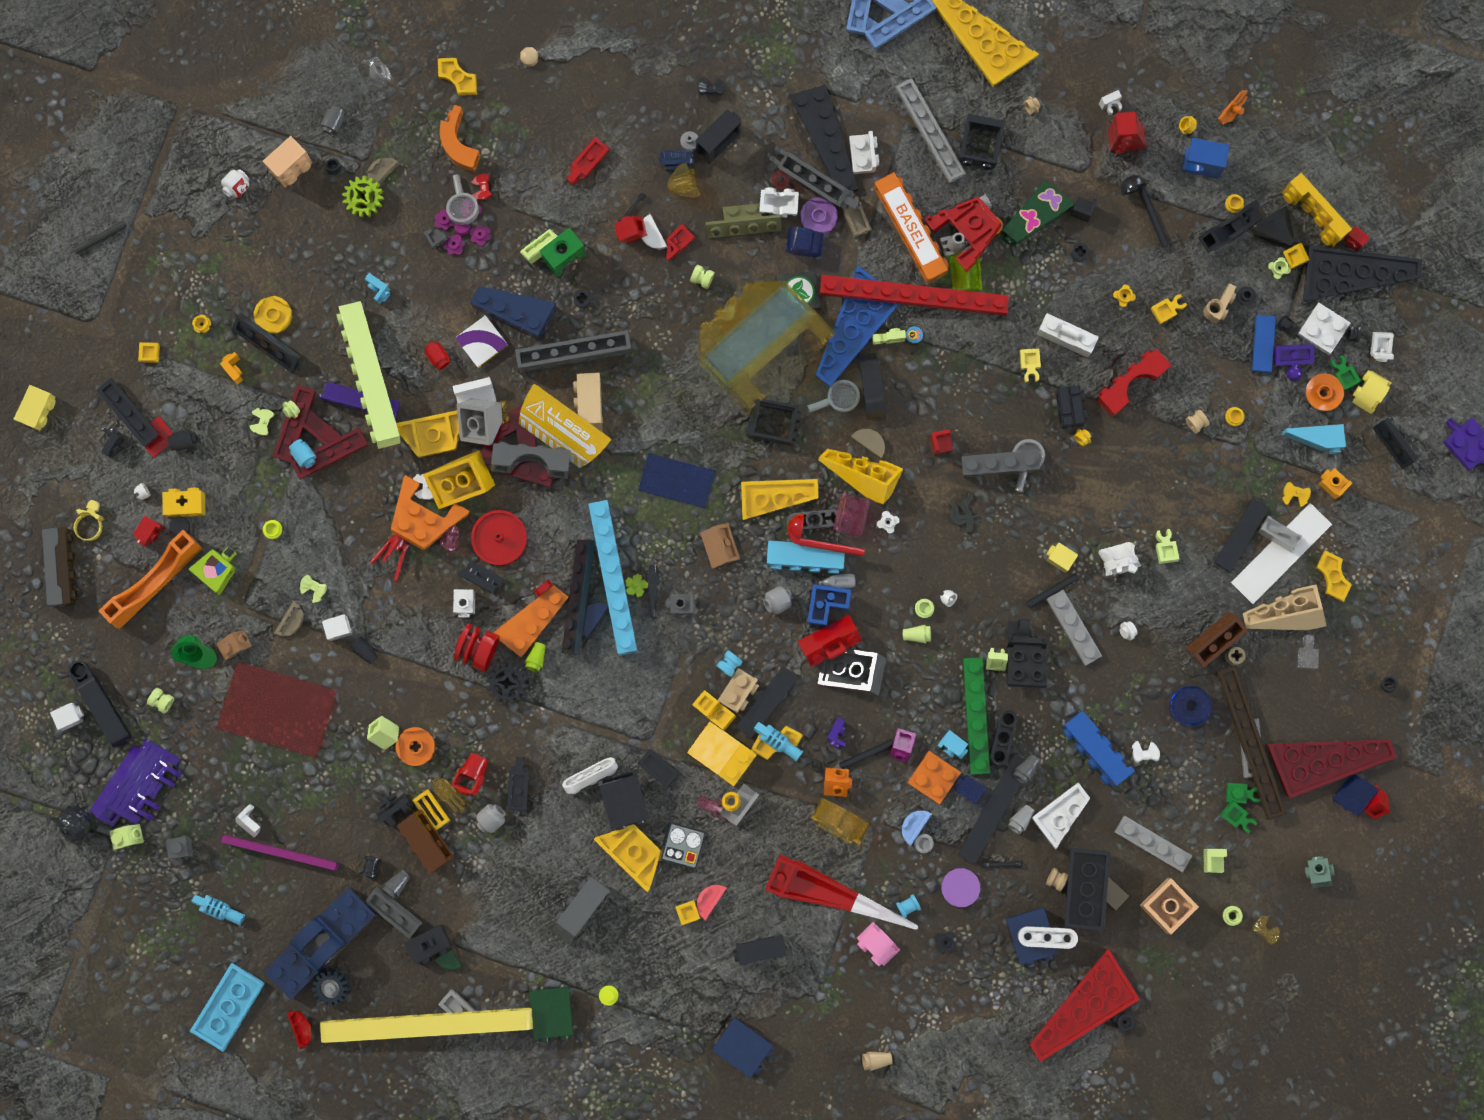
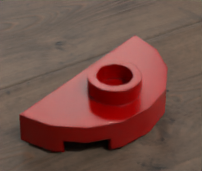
(301, 1028)

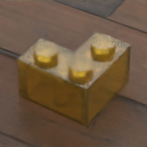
(840, 822)

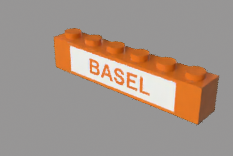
(910, 228)

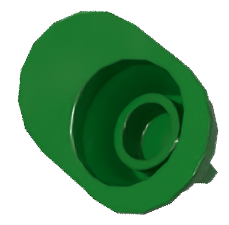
(192, 652)

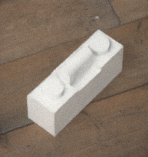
(1067, 335)

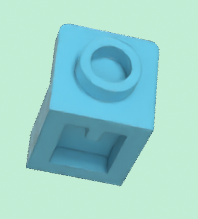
(375, 285)

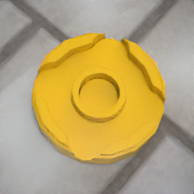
(273, 314)

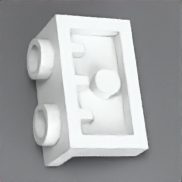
(863, 153)

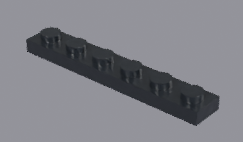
(578, 597)

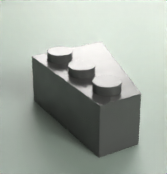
(579, 910)

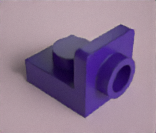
(837, 729)

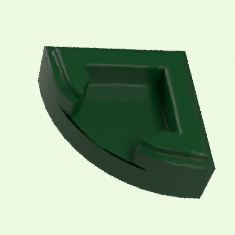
(448, 960)

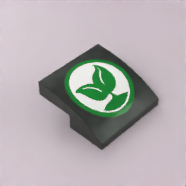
(805, 285)

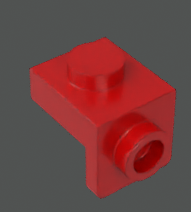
(1356, 238)

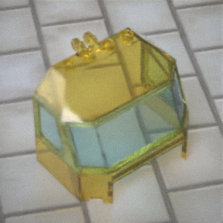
(752, 334)

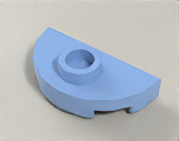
(913, 825)

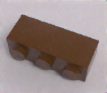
(1216, 639)
(425, 841)

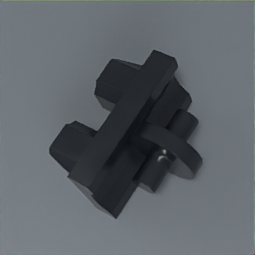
(386, 814)

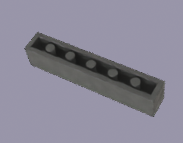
(573, 351)

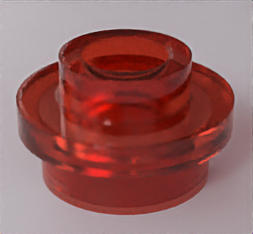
(780, 185)

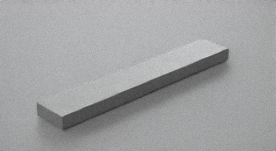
(930, 130)

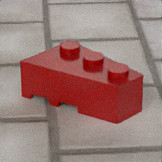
(1126, 133)

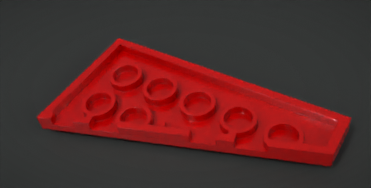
(1092, 1002)

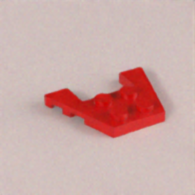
(974, 222)

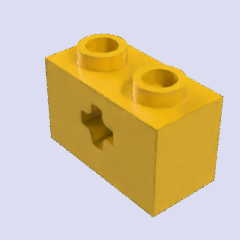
(194, 506)

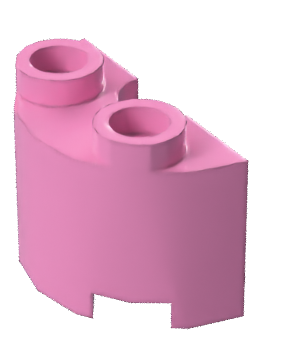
(878, 944)

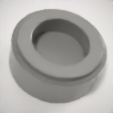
(923, 843)

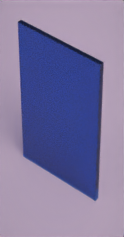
(676, 480)

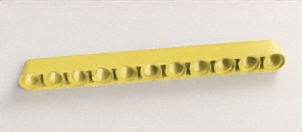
(426, 1025)

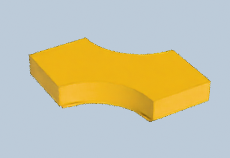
(464, 82)
(1330, 567)
(765, 751)

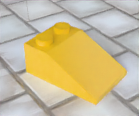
(459, 480)
(722, 754)

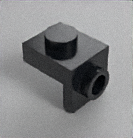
(113, 444)

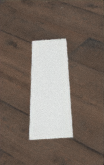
(1276, 560)

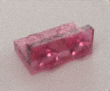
(851, 515)

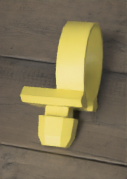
(92, 508)

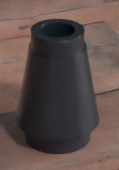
(364, 650)

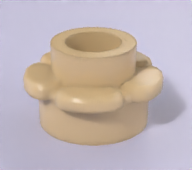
(1032, 105)

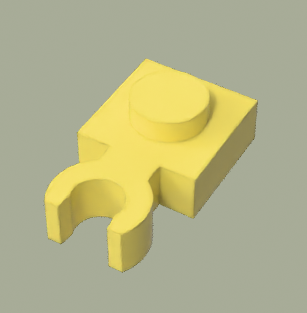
(1030, 361)

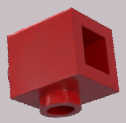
(630, 229)

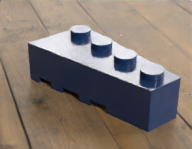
(515, 310)

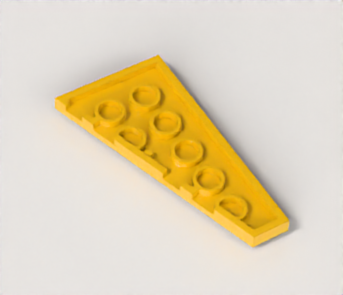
(985, 41)

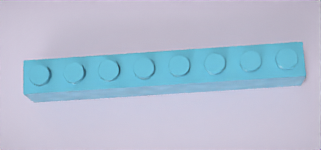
(613, 578)

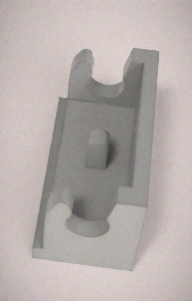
(1279, 534)

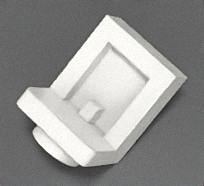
(1382, 346)

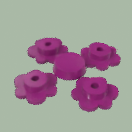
(461, 230)

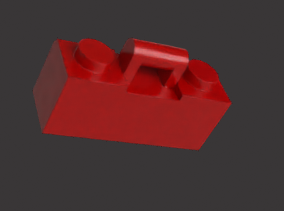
(829, 641)

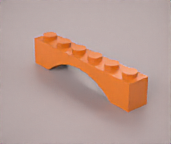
(175, 558)

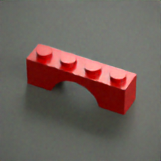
(1151, 367)

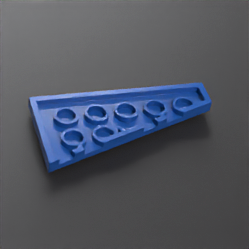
(853, 330)

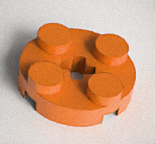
(407, 739)

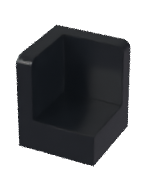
(1083, 209)

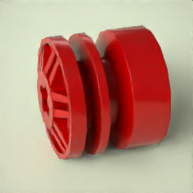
(476, 647)

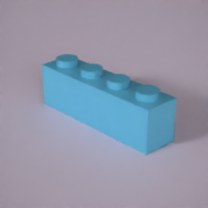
(791, 555)

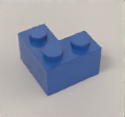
(826, 598)

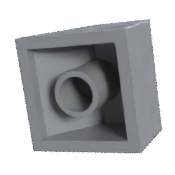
(479, 420)

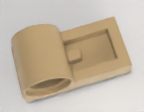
(1227, 297)

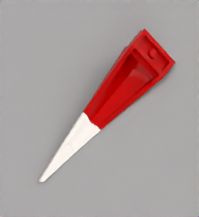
(803, 883)

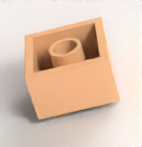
(288, 162)
(1169, 906)

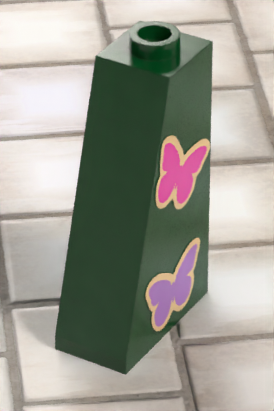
(1038, 212)

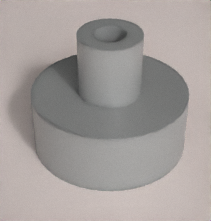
(688, 140)

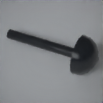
(1137, 183)

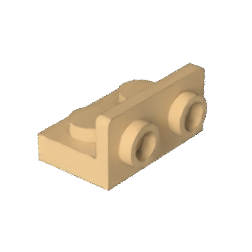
(738, 690)

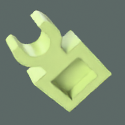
(893, 336)
(1166, 550)

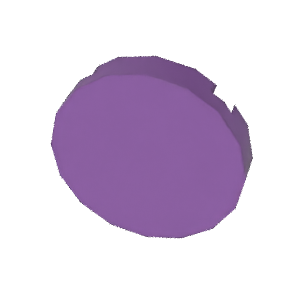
(819, 215)
(960, 887)

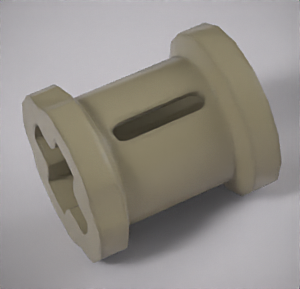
(1238, 651)

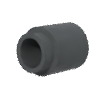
(332, 120)

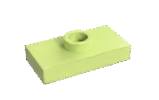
(531, 252)

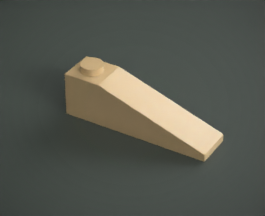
(1295, 612)

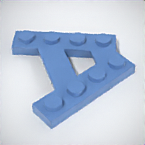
(903, 17)

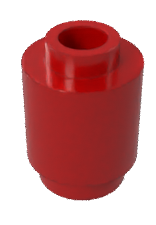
(437, 355)

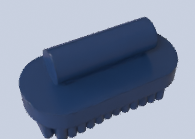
(674, 158)

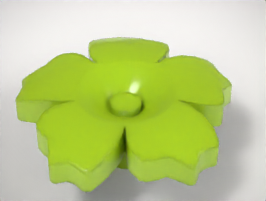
(636, 585)

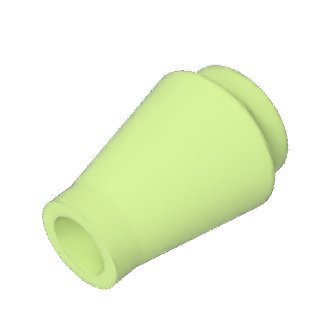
(918, 634)

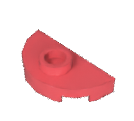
(708, 899)

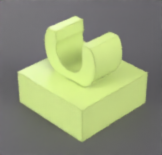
(996, 661)

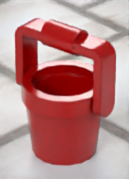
(474, 770)

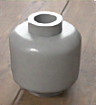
(778, 600)
(490, 818)

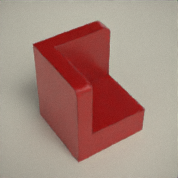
(941, 442)
(1379, 805)

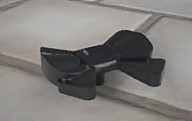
(704, 88)

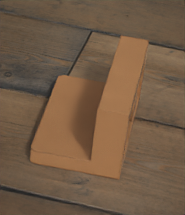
(720, 545)

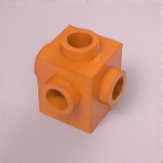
(837, 782)

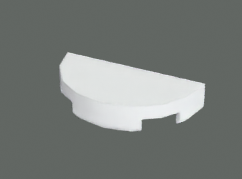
(653, 236)

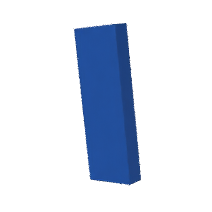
(1263, 343)

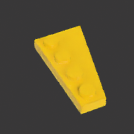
(768, 496)

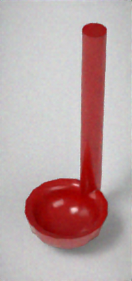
(795, 530)

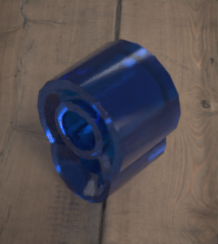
(804, 242)

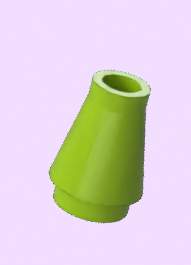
(536, 658)

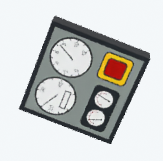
(682, 845)

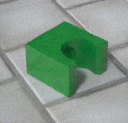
(557, 261)

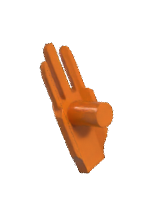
(1233, 108)

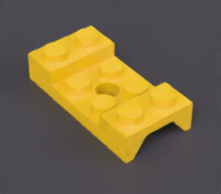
(1314, 203)

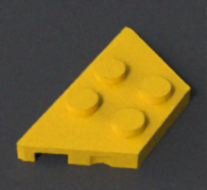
(431, 434)
(633, 853)

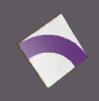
(481, 341)

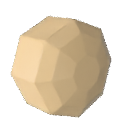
(529, 56)

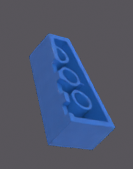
(1097, 750)

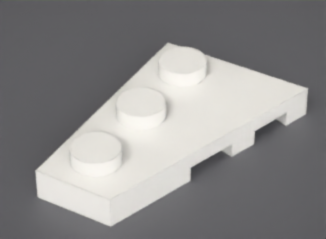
(1061, 813)

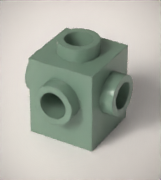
(1321, 878)

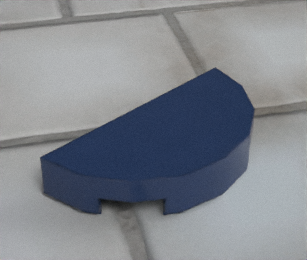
(592, 616)

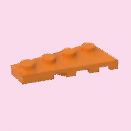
(528, 624)

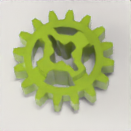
(357, 200)

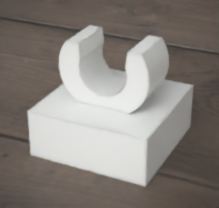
(1111, 100)

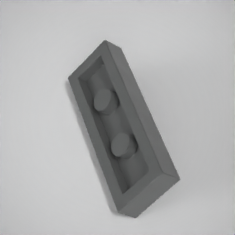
(393, 912)

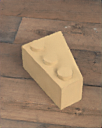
(589, 398)

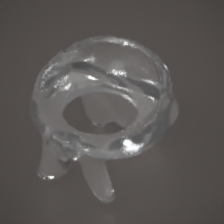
(377, 79)

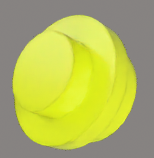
(272, 529)
(608, 995)

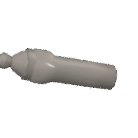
(840, 581)

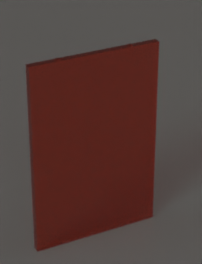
(276, 709)

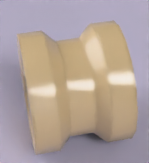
(1197, 421)
(1057, 879)

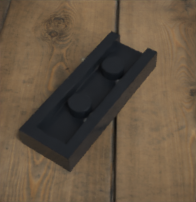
(1395, 443)

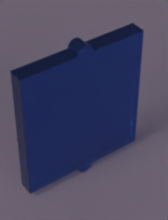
(1355, 794)

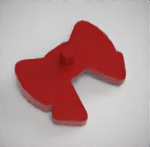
(482, 181)

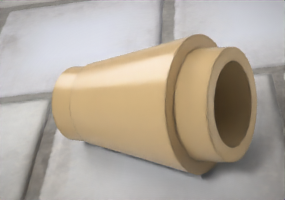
(876, 1060)

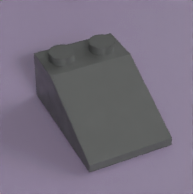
(854, 672)

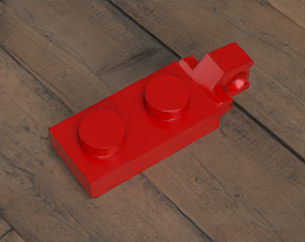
(587, 161)

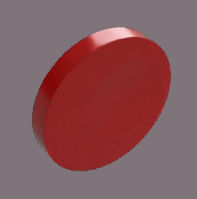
(499, 537)

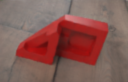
(678, 241)

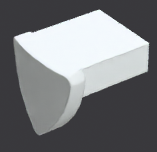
(247, 823)

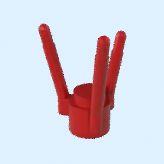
(395, 543)

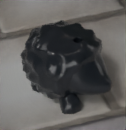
(73, 823)

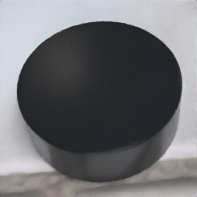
(178, 524)

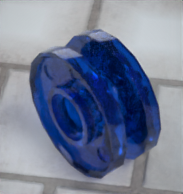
(1178, 708)

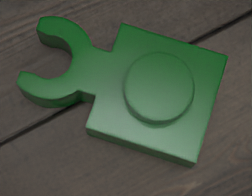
(1346, 375)
(1239, 793)
(1237, 815)

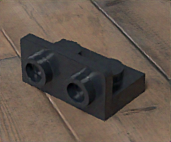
(482, 577)

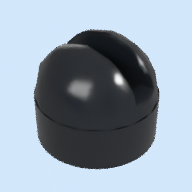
(328, 166)
(1287, 323)
(1389, 681)

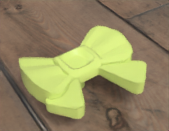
(265, 416)
(319, 589)

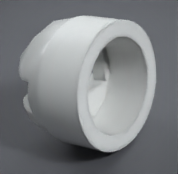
(142, 490)
(948, 598)

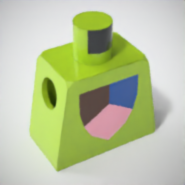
(215, 569)

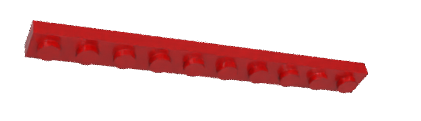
(914, 295)

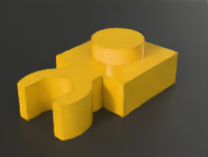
(1166, 310)

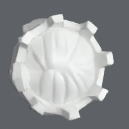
(1120, 559)

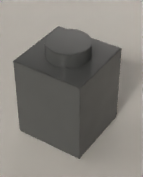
(179, 847)

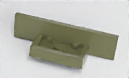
(742, 221)

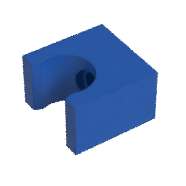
(1205, 158)

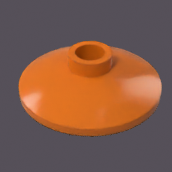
(1332, 387)

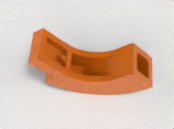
(460, 155)

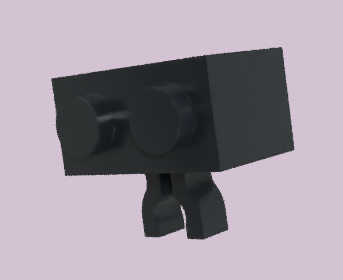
(429, 944)

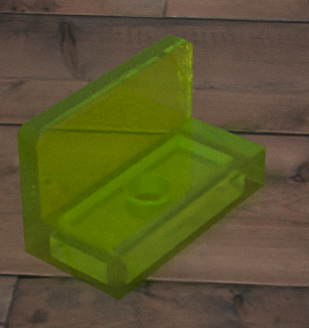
(966, 281)

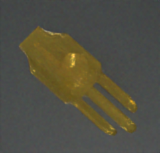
(446, 792)

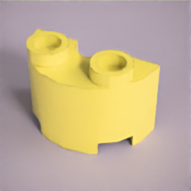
(1372, 391)

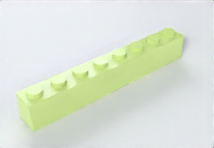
(369, 375)

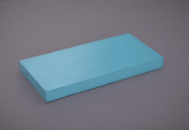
(227, 1007)

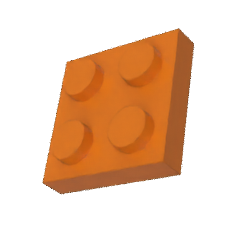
(934, 777)

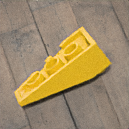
(869, 478)

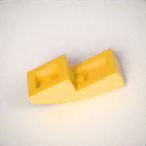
(714, 710)

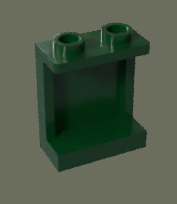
(551, 1013)

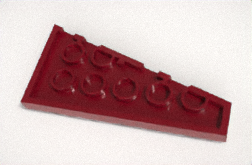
(1320, 763)

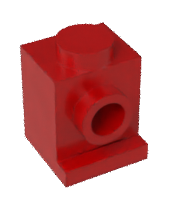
(147, 531)

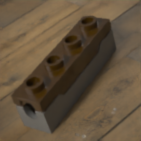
(59, 567)

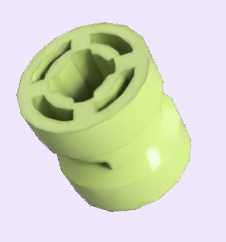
(702, 276)
(160, 700)

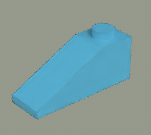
(1323, 438)

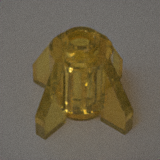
(683, 182)

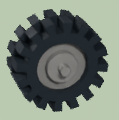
(331, 986)

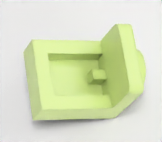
(126, 836)

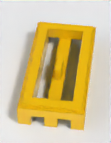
(437, 805)

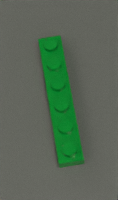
(976, 716)

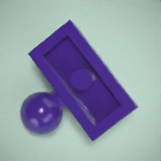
(1292, 356)

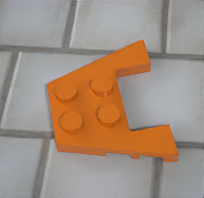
(419, 524)

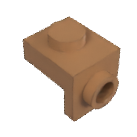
(233, 644)

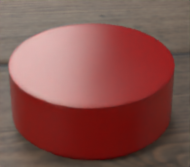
(543, 588)

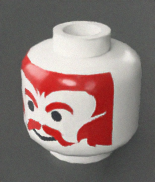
(235, 183)

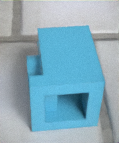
(953, 745)

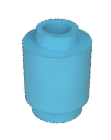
(302, 453)

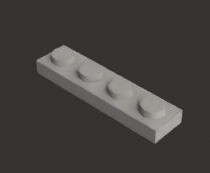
(1073, 627)
(1153, 844)

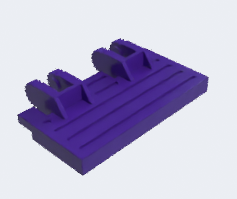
(141, 780)

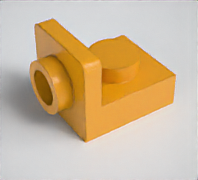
(233, 371)

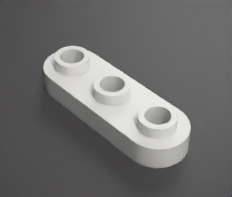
(590, 775)
(1056, 941)

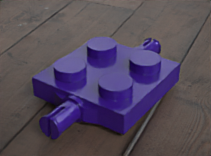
(1466, 443)

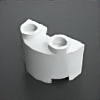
(779, 202)

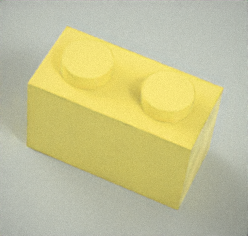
(35, 408)

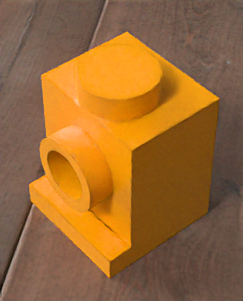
(1327, 484)

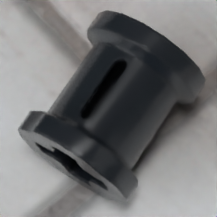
(370, 866)

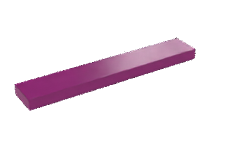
(280, 852)

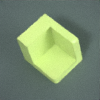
(383, 733)
(1214, 860)

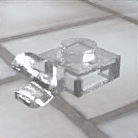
(1308, 656)

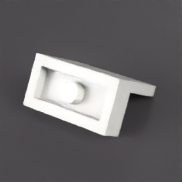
(478, 389)

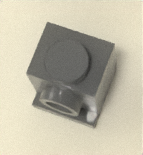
(686, 609)

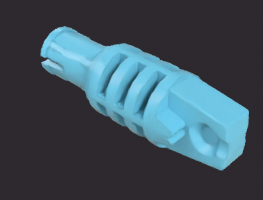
(777, 740)
(218, 909)

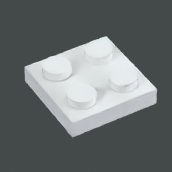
(1323, 328)

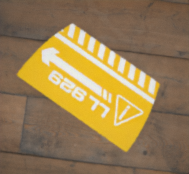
(561, 427)

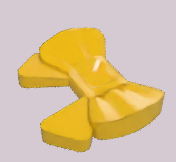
(1290, 491)

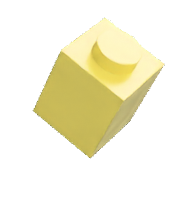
(1061, 557)

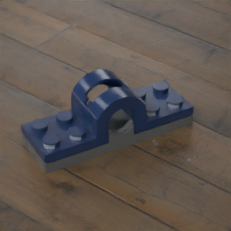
(320, 943)

